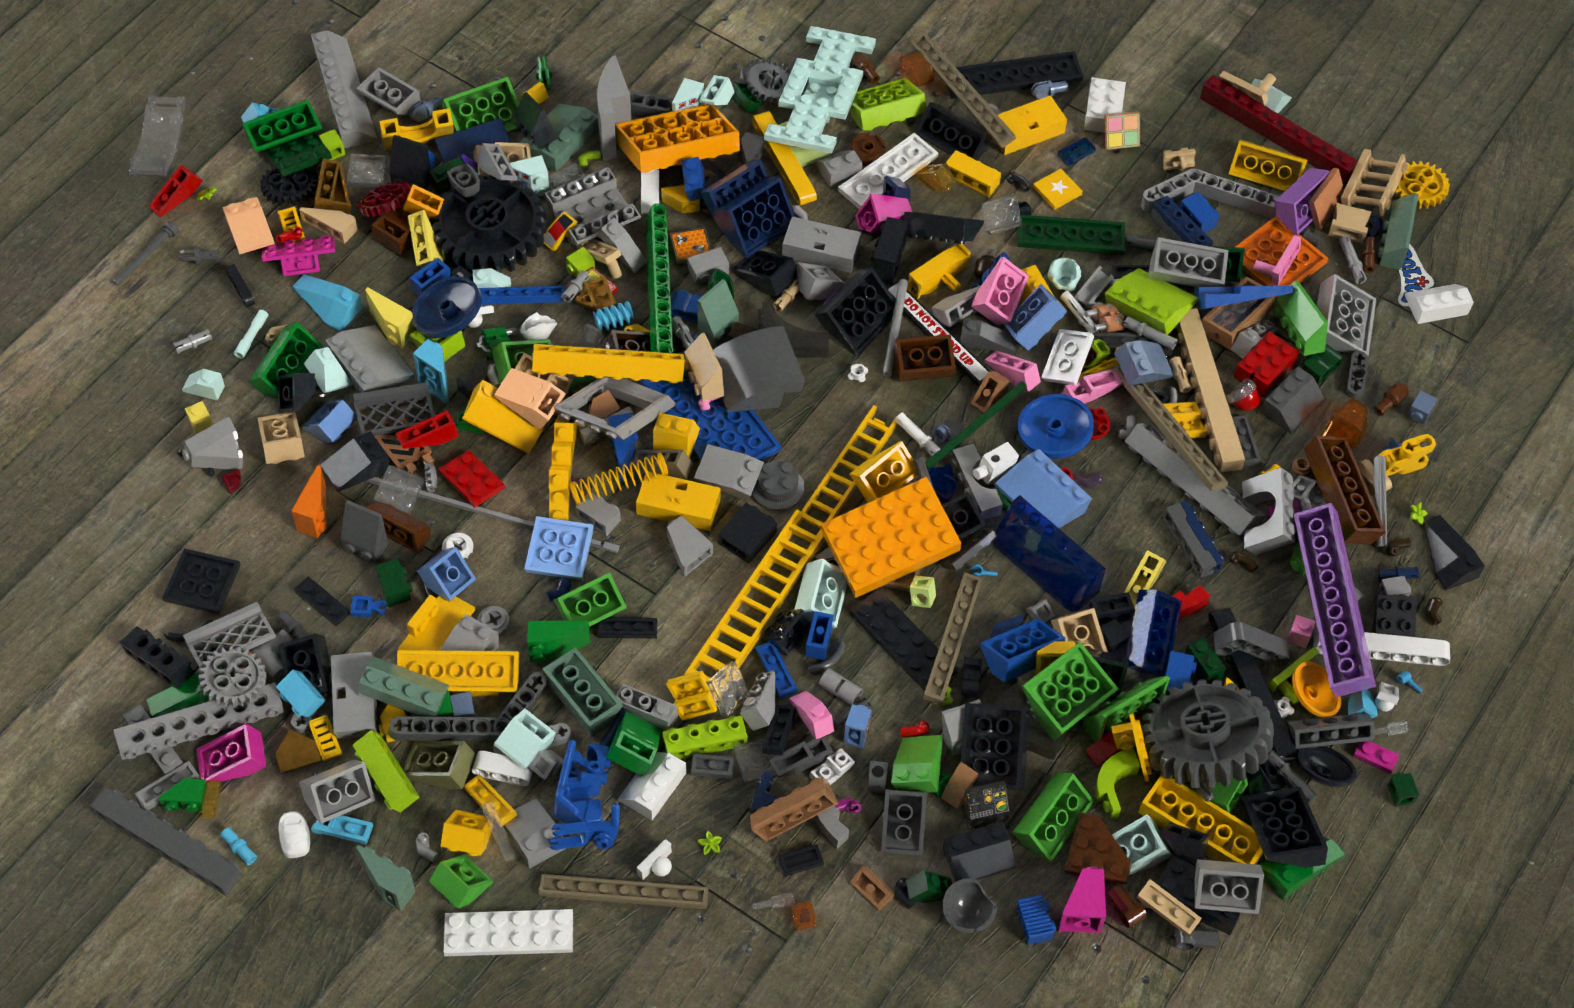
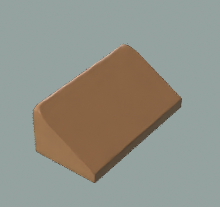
(872, 887)

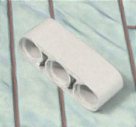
(501, 768)

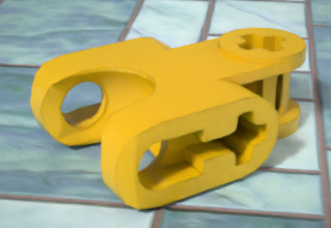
(1406, 457)

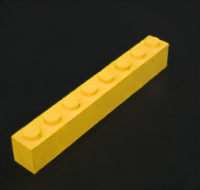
(608, 363)

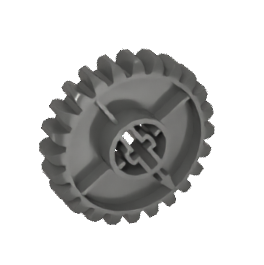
(1207, 733)

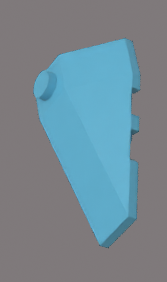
(329, 300)

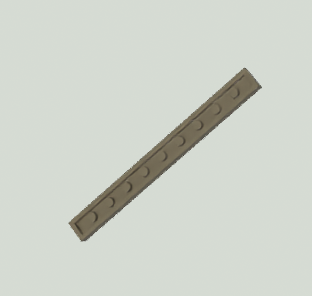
(964, 90)
(1175, 434)

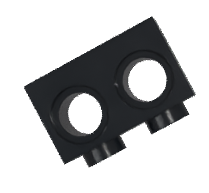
(1113, 607)

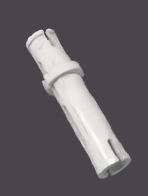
(1068, 299)
(916, 433)

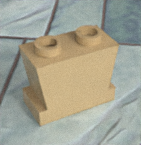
(1349, 222)

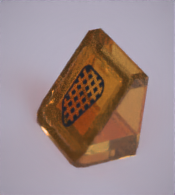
(803, 915)

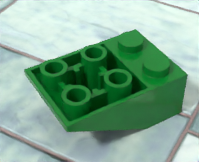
(634, 744)

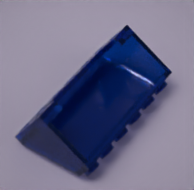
(1048, 556)

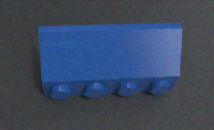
(1016, 650)

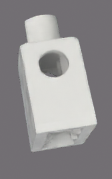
(996, 463)

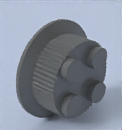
(778, 486)

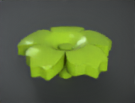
(206, 193)

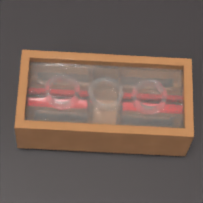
(1227, 321)

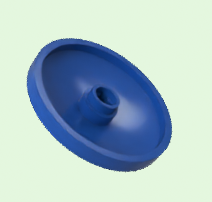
(1055, 425)

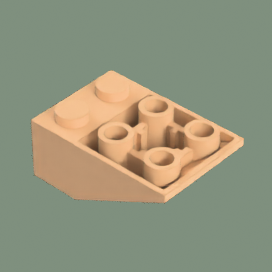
(529, 396)

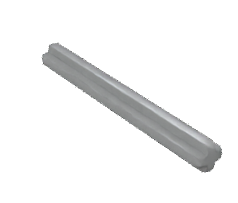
(1380, 496)

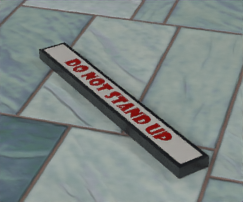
(933, 327)

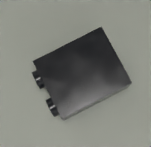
(747, 532)

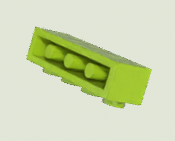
(705, 737)
(385, 771)

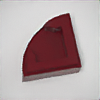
(232, 480)

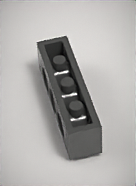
(1331, 730)

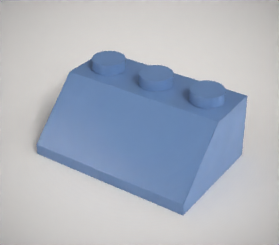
(1035, 317)

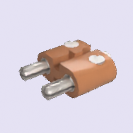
(1108, 316)

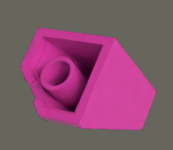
(878, 208)

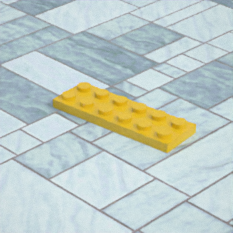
(465, 669)

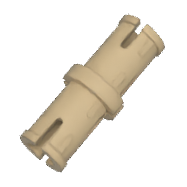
(787, 296)
(1180, 374)

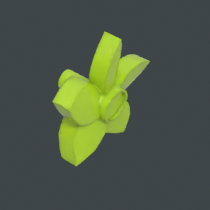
(1417, 514)
(710, 843)

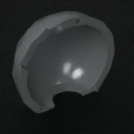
(968, 906)

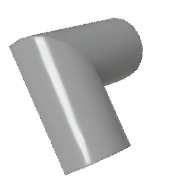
(270, 654)

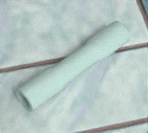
(245, 343)

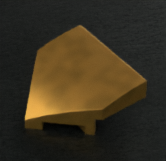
(596, 295)
(296, 752)

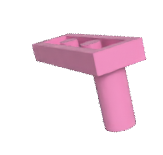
(1279, 271)

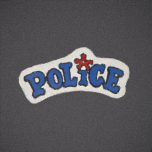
(1413, 276)

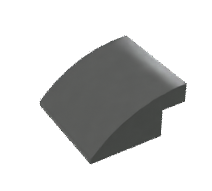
(758, 370)

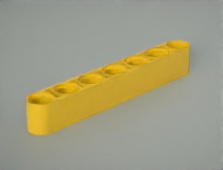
(786, 162)

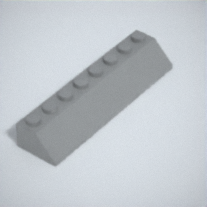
(341, 83)
(1224, 503)

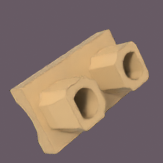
(1178, 159)

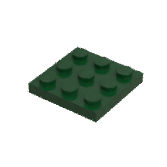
(298, 154)

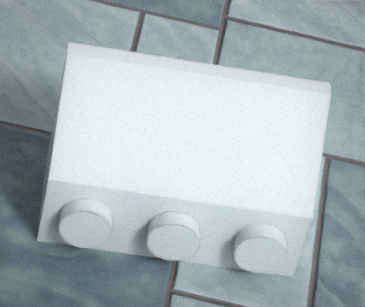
(1439, 303)
(650, 792)

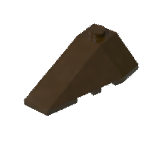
(636, 341)

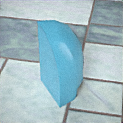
(1362, 703)

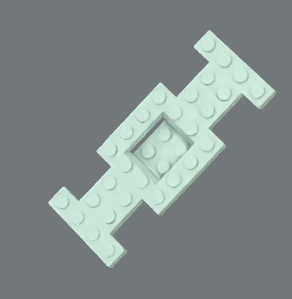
(832, 86)

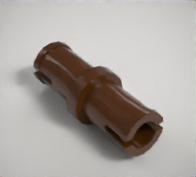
(1369, 254)

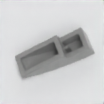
(831, 827)

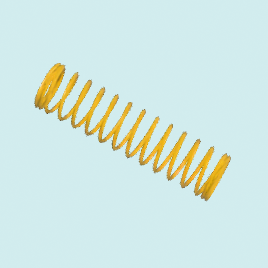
(661, 463)

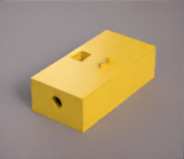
(1033, 123)
(675, 497)

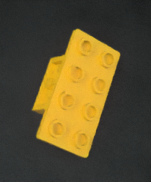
(434, 623)
(1131, 735)

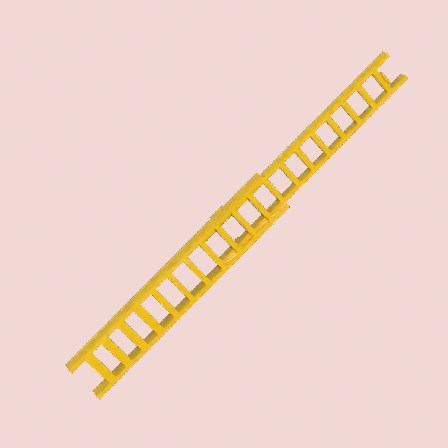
(782, 542)

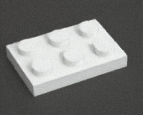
(1067, 357)

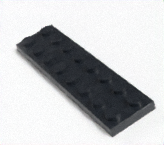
(1021, 73)

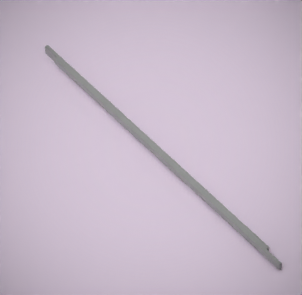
(497, 515)

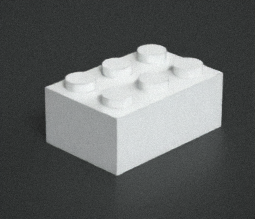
(1103, 98)

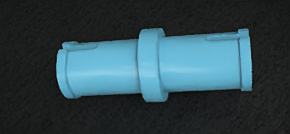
(238, 846)

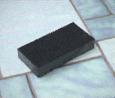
(800, 860)

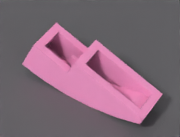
(1093, 386)

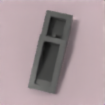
(801, 757)

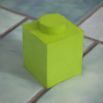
(333, 143)
(579, 261)

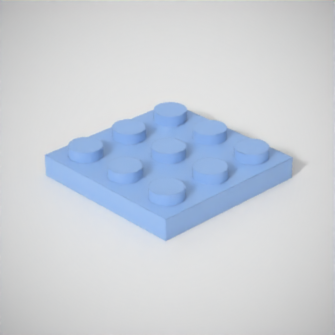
(559, 548)

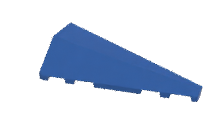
(1219, 296)

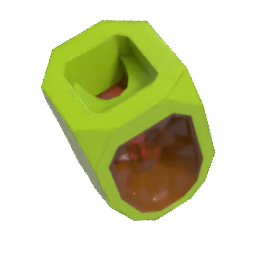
(1098, 352)

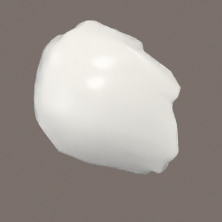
(537, 327)

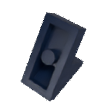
(760, 797)

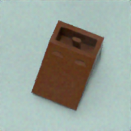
(394, 230)

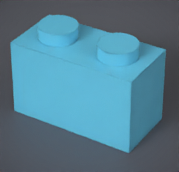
(300, 694)

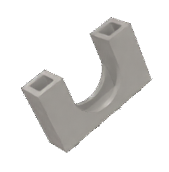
(1280, 527)

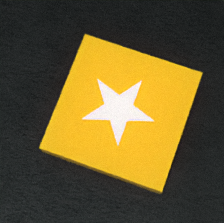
(1057, 189)

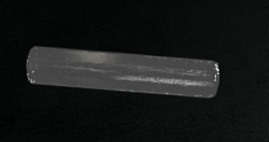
(498, 831)

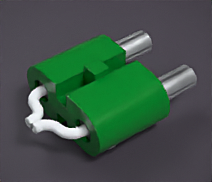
(494, 336)

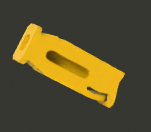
(939, 271)

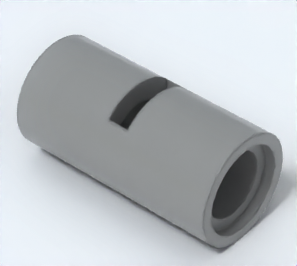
(840, 687)

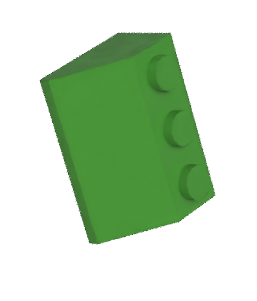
(591, 601)

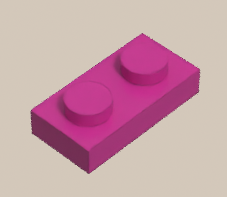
(1376, 756)

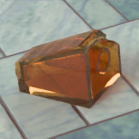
(1349, 422)

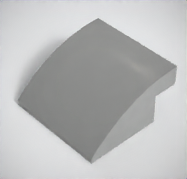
(613, 106)

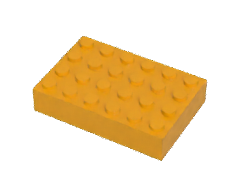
(676, 136)
(890, 537)

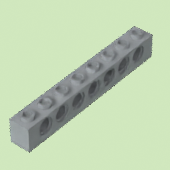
(189, 717)

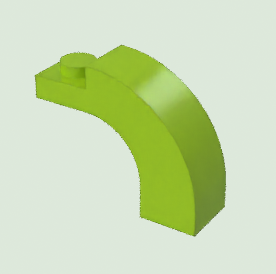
(1118, 766)

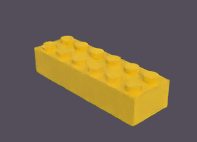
(1228, 836)

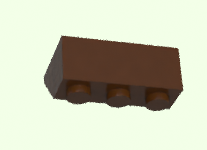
(403, 527)

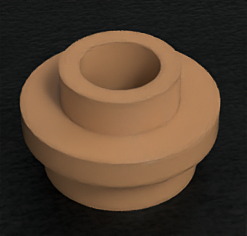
(1301, 462)

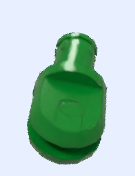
(543, 72)

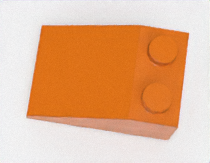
(310, 508)

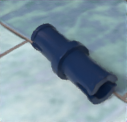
(1409, 573)

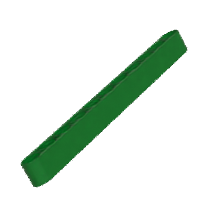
(658, 280)

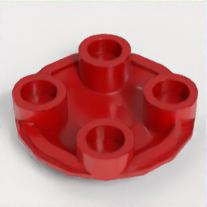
(1101, 423)

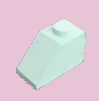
(718, 91)
(490, 279)
(205, 384)

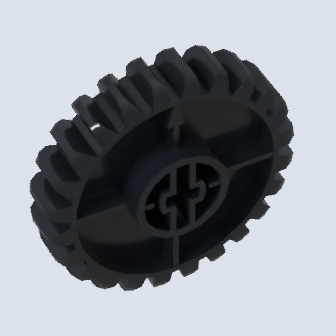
(491, 227)

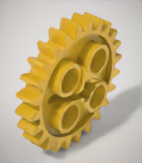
(1426, 182)

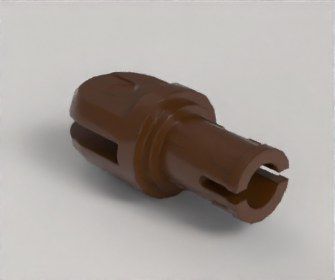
(862, 62)
(1392, 398)

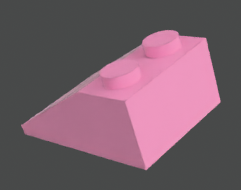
(1000, 292)

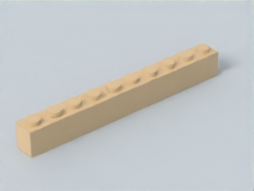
(1209, 393)

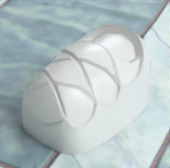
(294, 835)

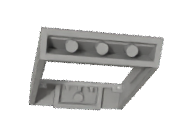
(622, 389)

